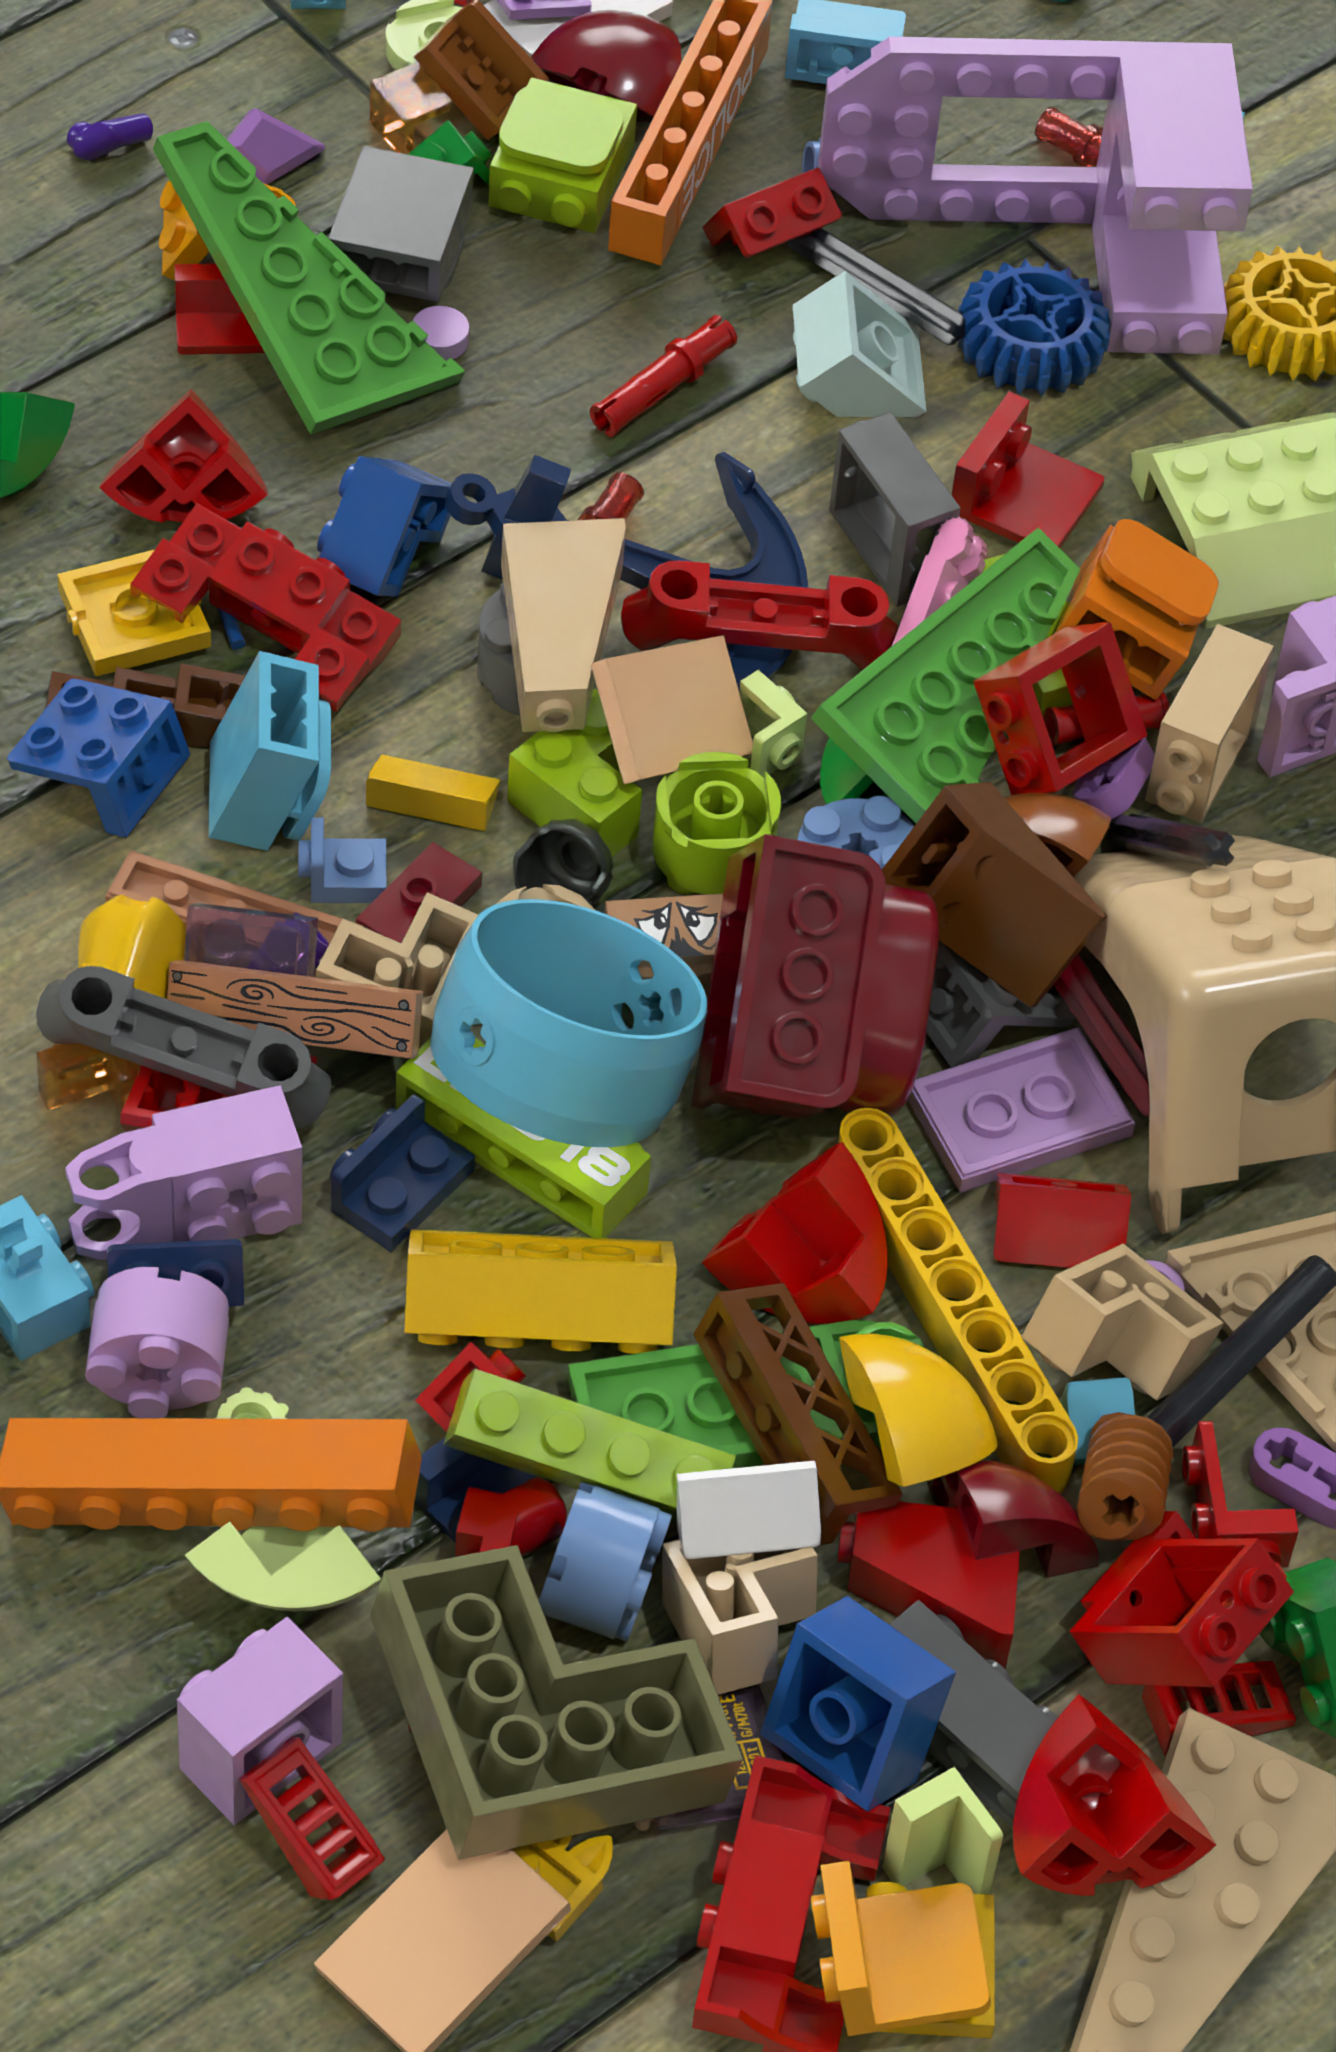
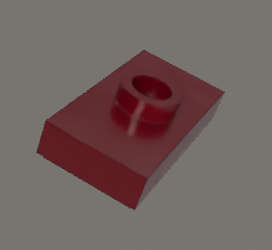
(432, 872)

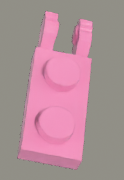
(952, 562)

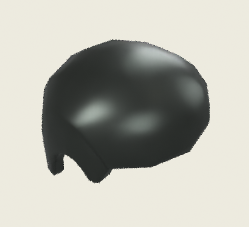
(566, 856)

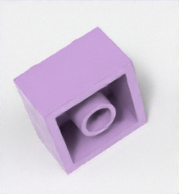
(251, 1707)

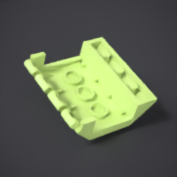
(1253, 511)

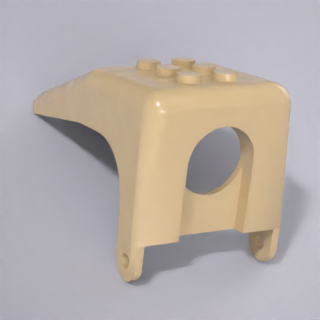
(1209, 973)

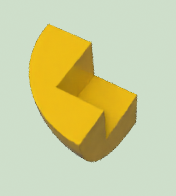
(922, 1407)

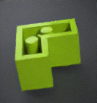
(576, 778)

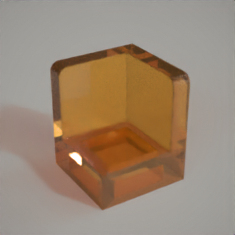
(403, 101)

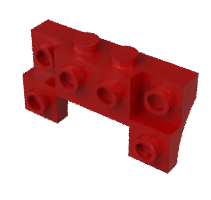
(275, 591)
(768, 1881)

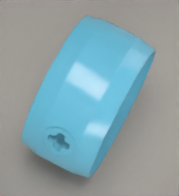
(550, 1007)

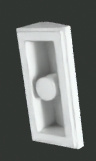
(748, 1510)

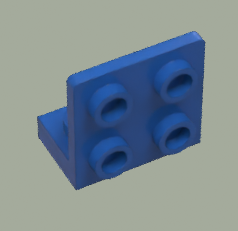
(107, 741)

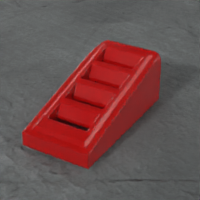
(1164, 1701)
(347, 1830)

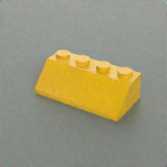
(540, 1290)

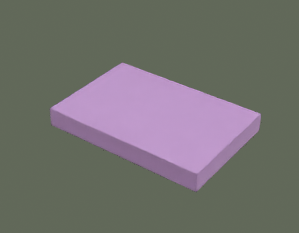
(1020, 1109)

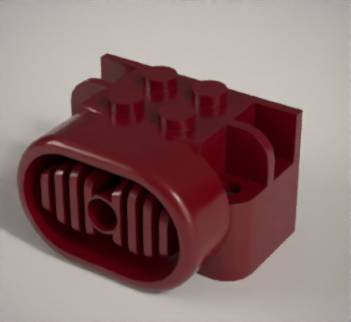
(815, 984)

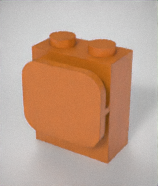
(1149, 595)

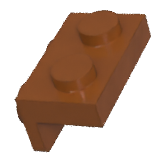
(478, 66)

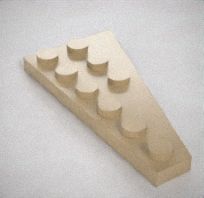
(1241, 1272)
(1194, 1934)

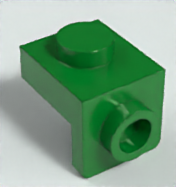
(452, 147)

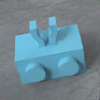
(39, 1289)

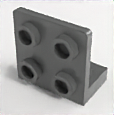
(972, 1009)

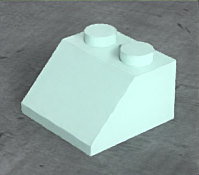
(857, 352)

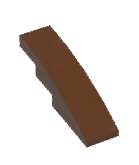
(197, 695)

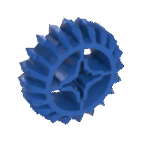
(1034, 327)

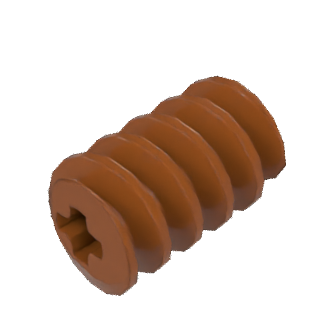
(1125, 1477)

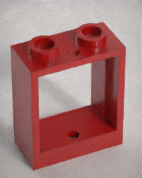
(1099, 695)
(1168, 1575)

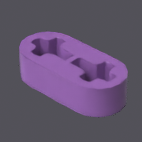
(1117, 781)
(1305, 1481)

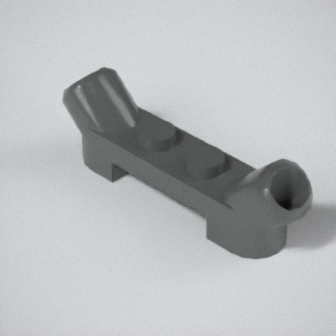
(112, 1016)

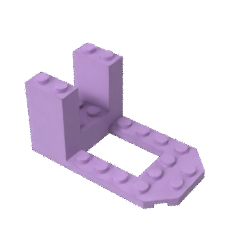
(1162, 180)

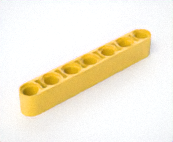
(977, 1317)

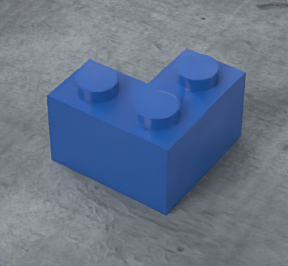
(381, 522)

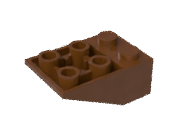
(996, 890)

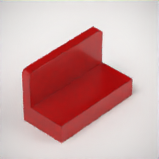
(209, 314)
(1058, 1219)

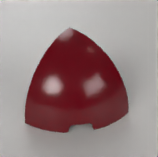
(614, 57)
(1014, 1512)

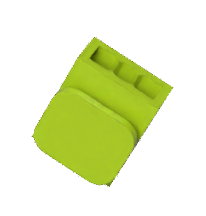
(561, 154)

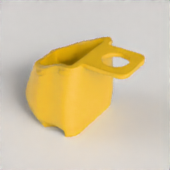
(133, 940)

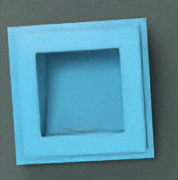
(1089, 1401)

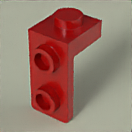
(1209, 1516)

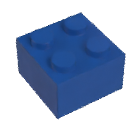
(857, 1703)

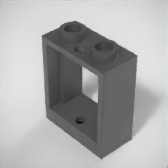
(888, 501)

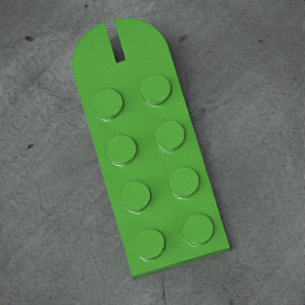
(683, 1397)

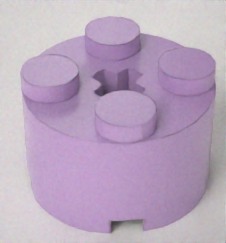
(158, 1341)

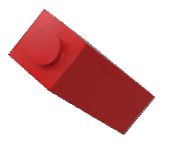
(927, 1556)

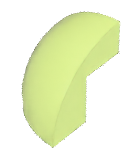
(285, 1566)

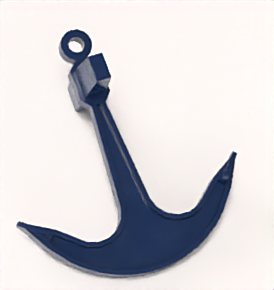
(536, 499)

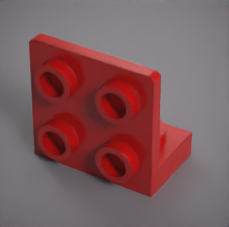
(1018, 486)

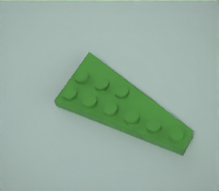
(303, 297)
(915, 708)

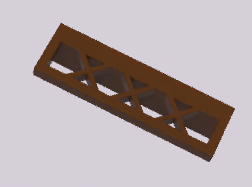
(778, 1406)

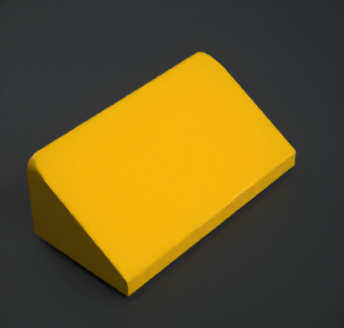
(431, 792)

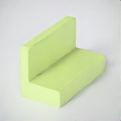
(941, 1826)

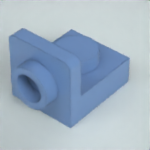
(342, 867)

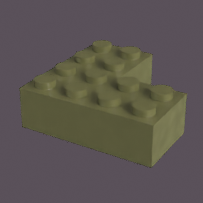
(537, 1744)

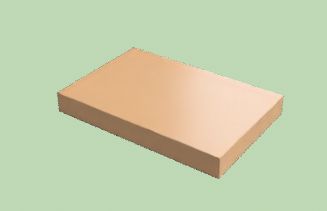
(671, 706)
(441, 1942)

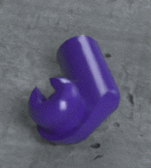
(106, 136)

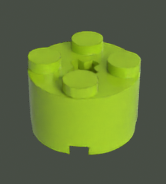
(709, 815)

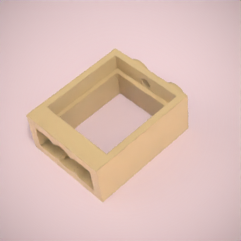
(1209, 723)

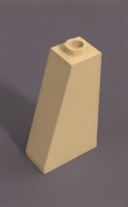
(559, 610)

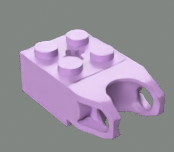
(196, 1175)

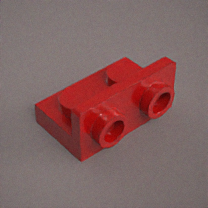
(775, 214)

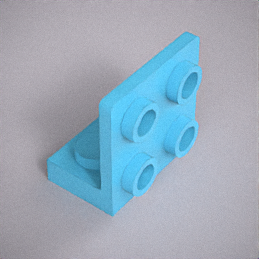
(836, 35)

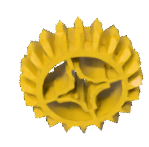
(1284, 312)

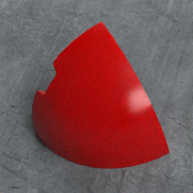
(182, 463)
(815, 1238)
(1100, 1810)

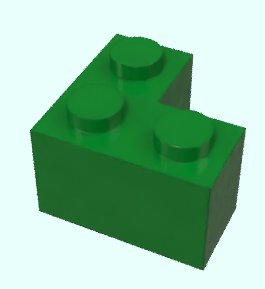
(1307, 1633)

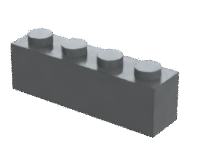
(986, 1722)

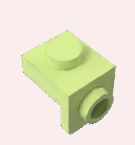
(774, 722)

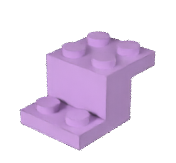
(1304, 692)

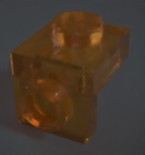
(81, 1071)

